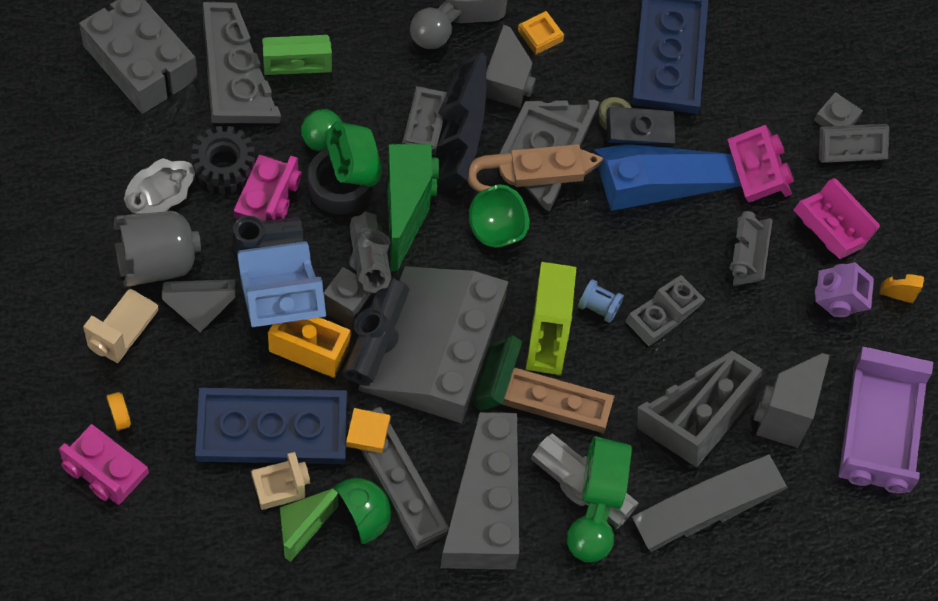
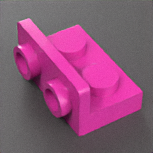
(759, 163)
(268, 189)
(103, 464)

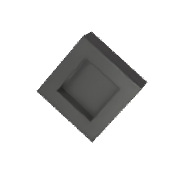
(838, 112)

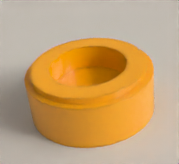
(119, 411)

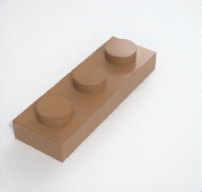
(558, 400)

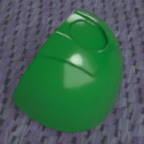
(498, 216)
(367, 505)

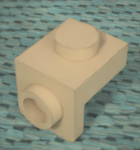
(281, 482)

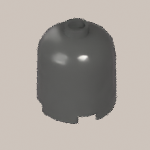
(155, 247)

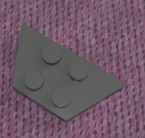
(549, 126)

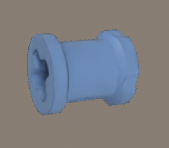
(600, 301)

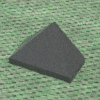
(199, 300)

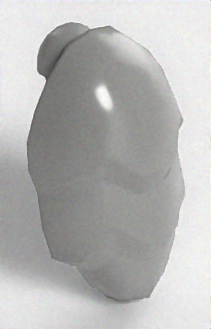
(159, 186)

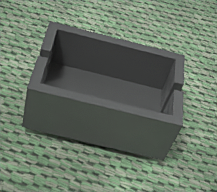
(137, 50)

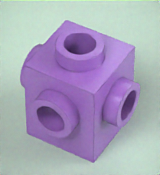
(844, 289)

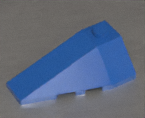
(653, 174)

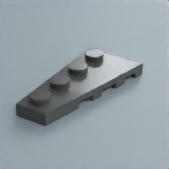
(233, 69)

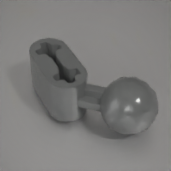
(433, 26)

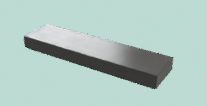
(406, 491)

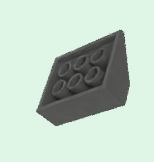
(440, 340)

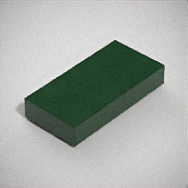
(496, 373)

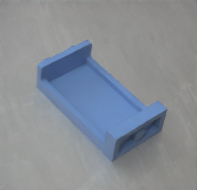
(280, 284)

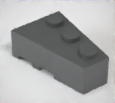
(701, 410)

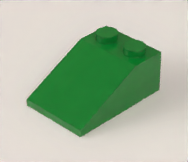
(410, 184)

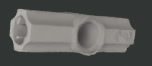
(569, 471)

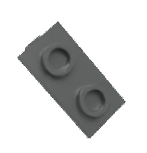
(752, 250)

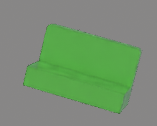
(297, 54)

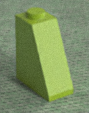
(551, 318)

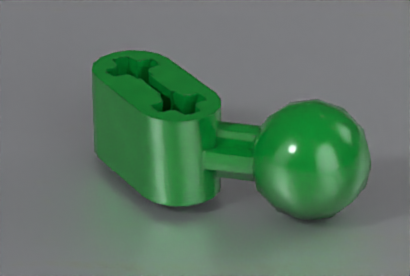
(349, 147)
(604, 488)

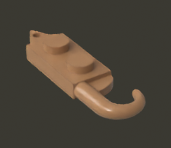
(537, 166)

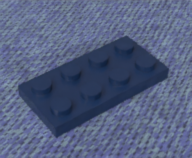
(670, 55)
(271, 424)

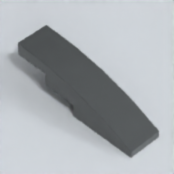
(709, 502)

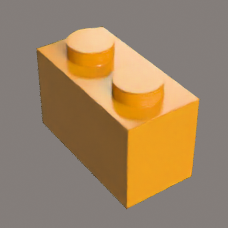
(311, 344)

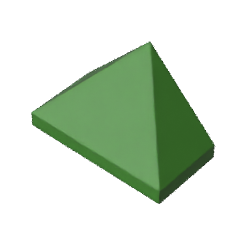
(304, 518)

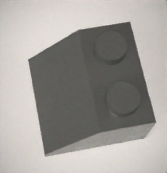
(791, 402)

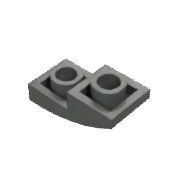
(665, 311)

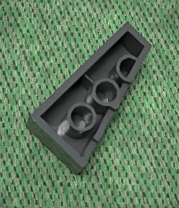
(487, 508)

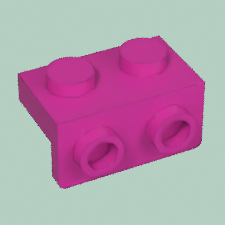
(837, 219)

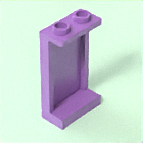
(884, 420)

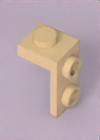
(121, 326)

